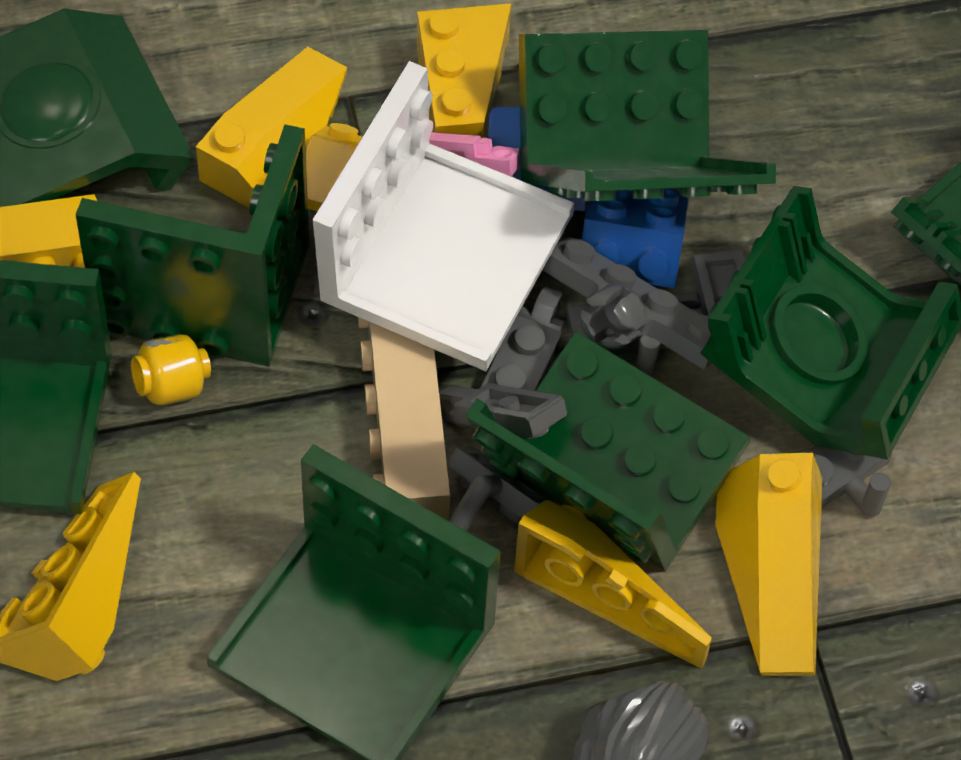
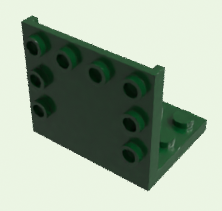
(623, 117)
(203, 279)
(50, 383)
(623, 456)
(363, 613)

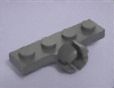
(625, 304)

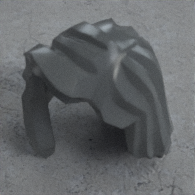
(644, 725)

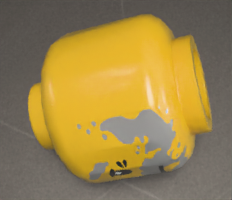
(170, 369)

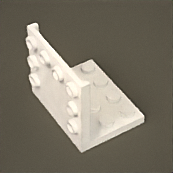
(430, 235)

